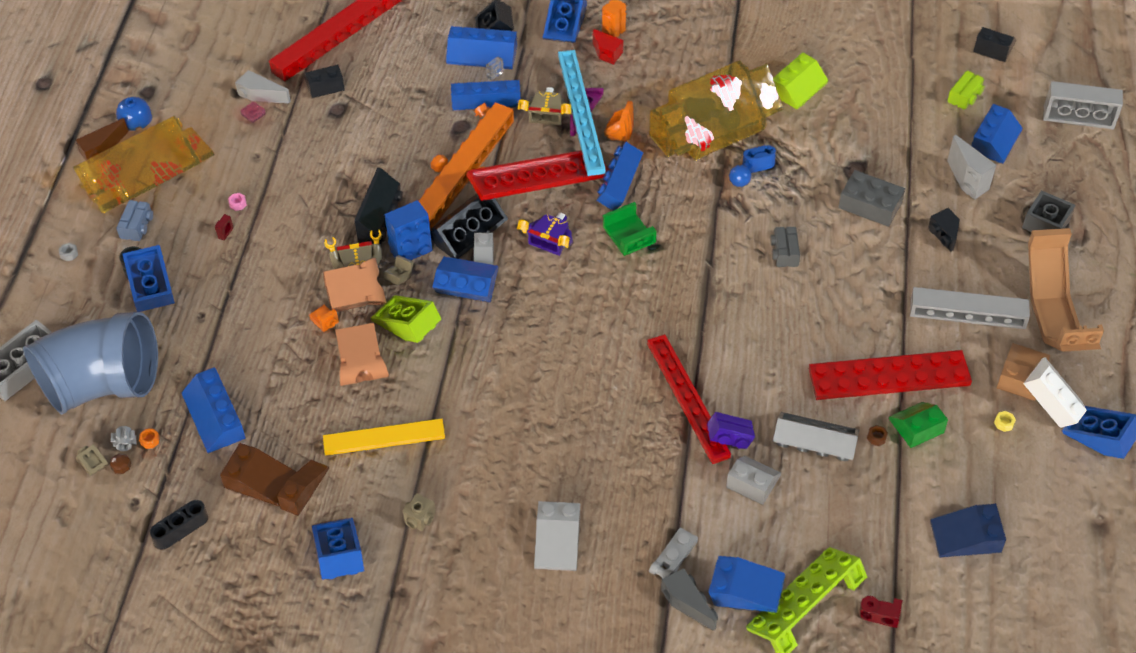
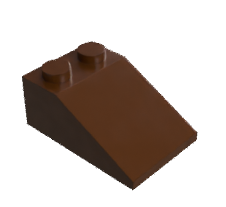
(255, 474)

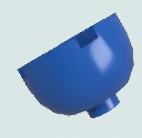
(135, 112)

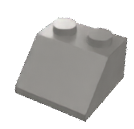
(752, 479)

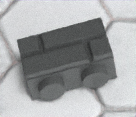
(786, 247)

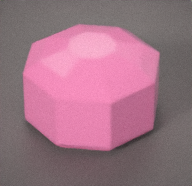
(237, 201)

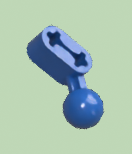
(753, 161)

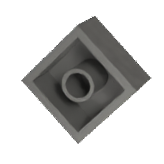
(1048, 213)

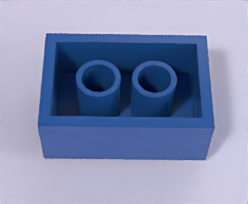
(409, 231)

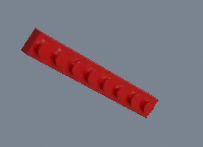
(687, 396)

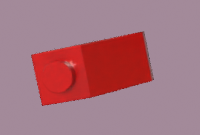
(607, 46)

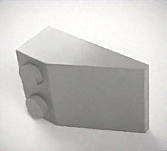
(970, 168)
(557, 536)

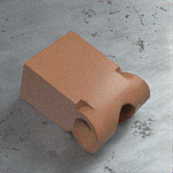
(354, 286)
(359, 355)

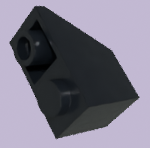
(945, 227)

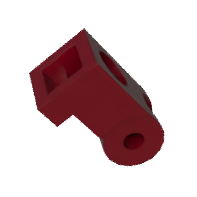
(880, 611)

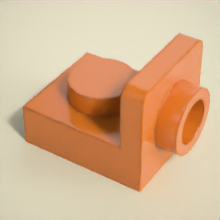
(324, 318)

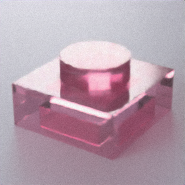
(253, 112)

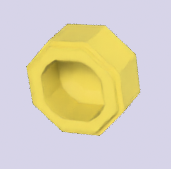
(1004, 421)

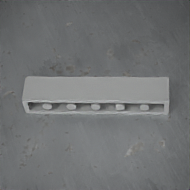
(969, 308)

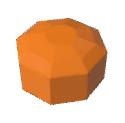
(438, 163)
(149, 438)

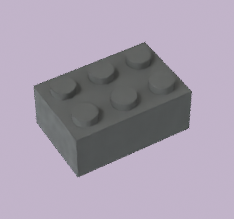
(871, 198)

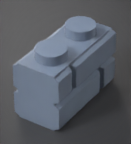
(134, 220)

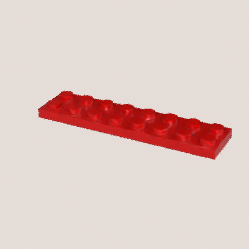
(530, 175)
(889, 375)

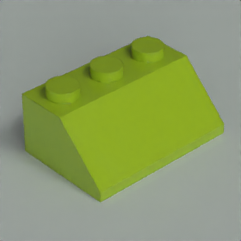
(800, 81)

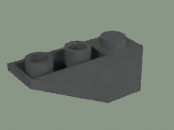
(684, 596)

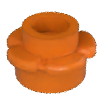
(481, 110)

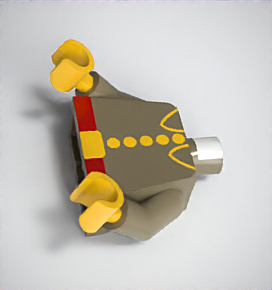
(545, 107)
(355, 253)

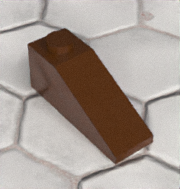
(102, 139)
(301, 487)

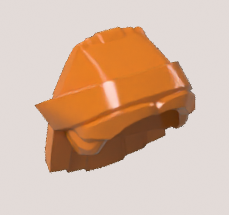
(621, 124)

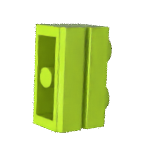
(966, 90)

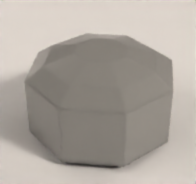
(68, 251)

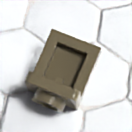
(400, 271)

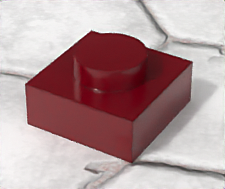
(224, 227)

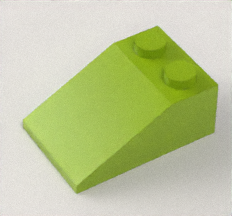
(407, 317)

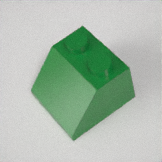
(919, 423)

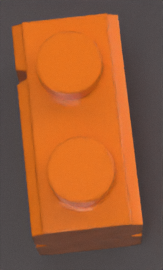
(614, 18)

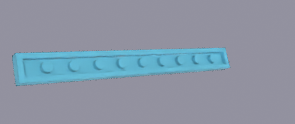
(581, 113)

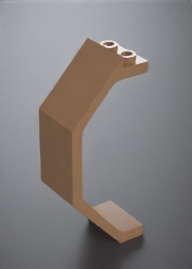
(1052, 293)

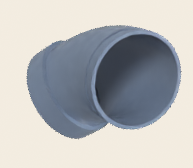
(95, 360)

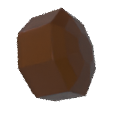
(877, 435)
(120, 463)

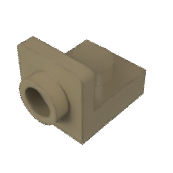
(91, 459)

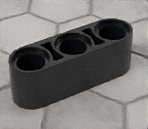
(184, 516)

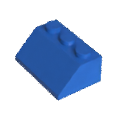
(997, 134)
(465, 279)

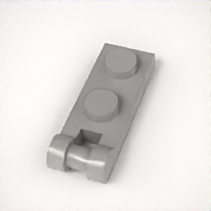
(674, 553)

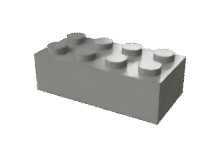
(1083, 105)
(13, 364)

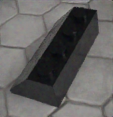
(380, 199)
(456, 231)

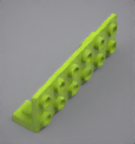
(804, 594)

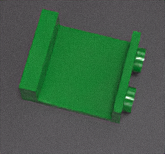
(628, 230)

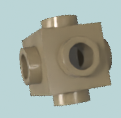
(419, 512)

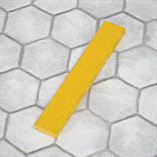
(383, 437)

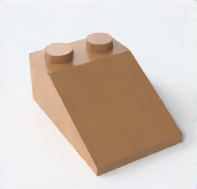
(1017, 368)

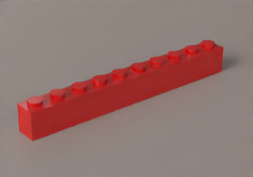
(327, 36)

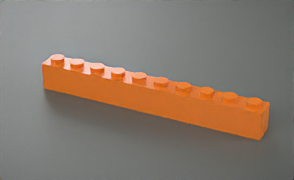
(469, 157)

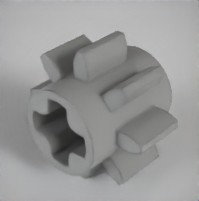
(123, 438)

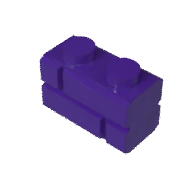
(730, 430)

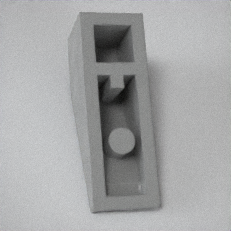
(261, 89)
(484, 248)

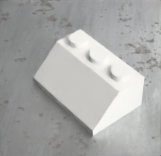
(1055, 394)

